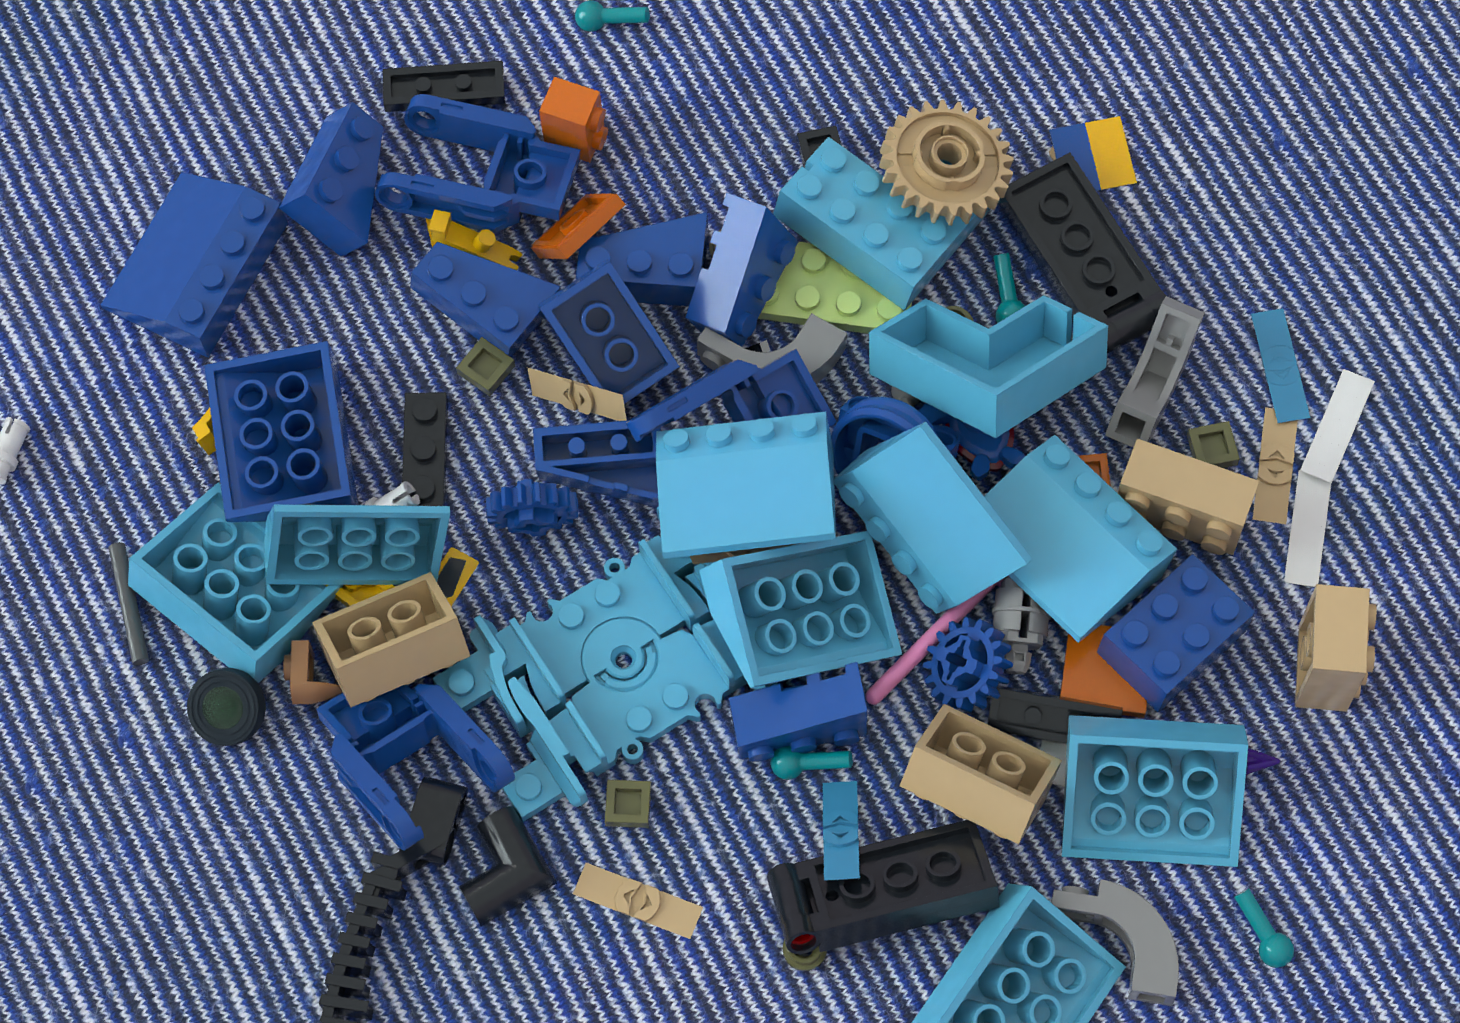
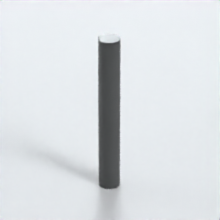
(128, 604)

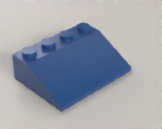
(197, 261)
(280, 431)

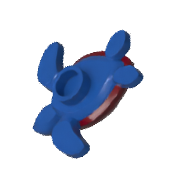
(977, 447)

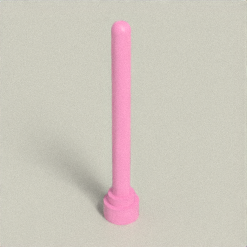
(918, 650)

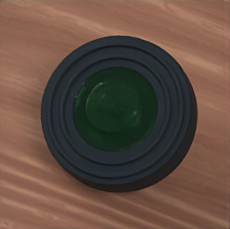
(226, 706)

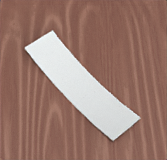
(1337, 426)

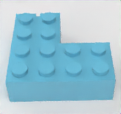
(856, 222)
(993, 373)

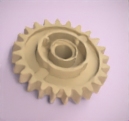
(914, 163)

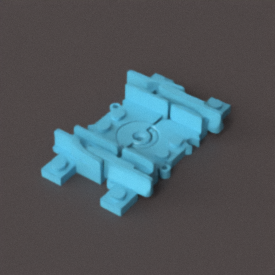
(579, 650)

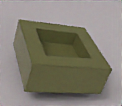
(485, 366)
(1214, 444)
(628, 803)

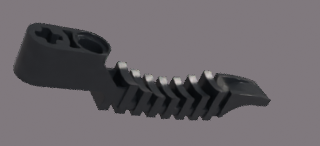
(439, 814)

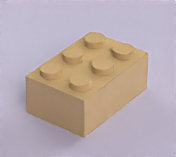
(1187, 496)
(391, 639)
(1334, 647)
(980, 773)

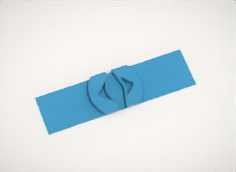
(1280, 365)
(840, 830)

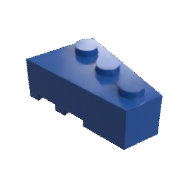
(338, 180)
(654, 260)
(742, 271)
(482, 295)
(599, 460)
(800, 715)

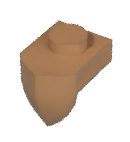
(300, 671)

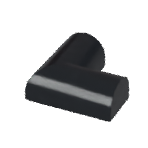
(518, 869)

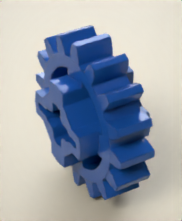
(531, 507)
(968, 664)

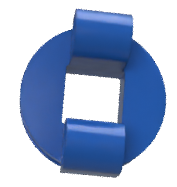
(869, 418)

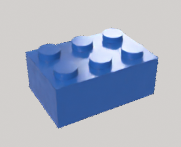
(608, 333)
(1175, 632)

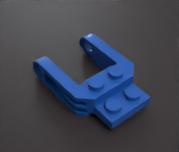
(521, 178)
(747, 394)
(392, 728)

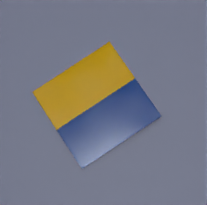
(1099, 151)

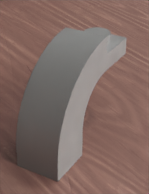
(817, 344)
(1156, 373)
(1138, 927)

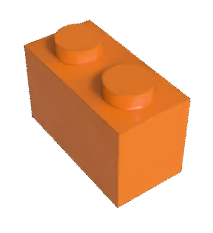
(573, 117)

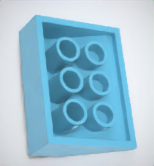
(745, 485)
(930, 518)
(1082, 537)
(353, 544)
(214, 588)
(802, 608)
(1154, 790)
(1024, 968)

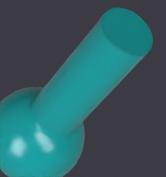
(592, 15)
(1007, 289)
(790, 764)
(1275, 948)

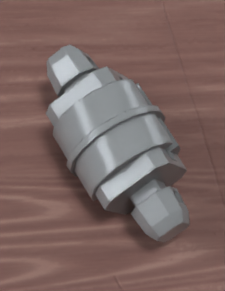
(1007, 618)

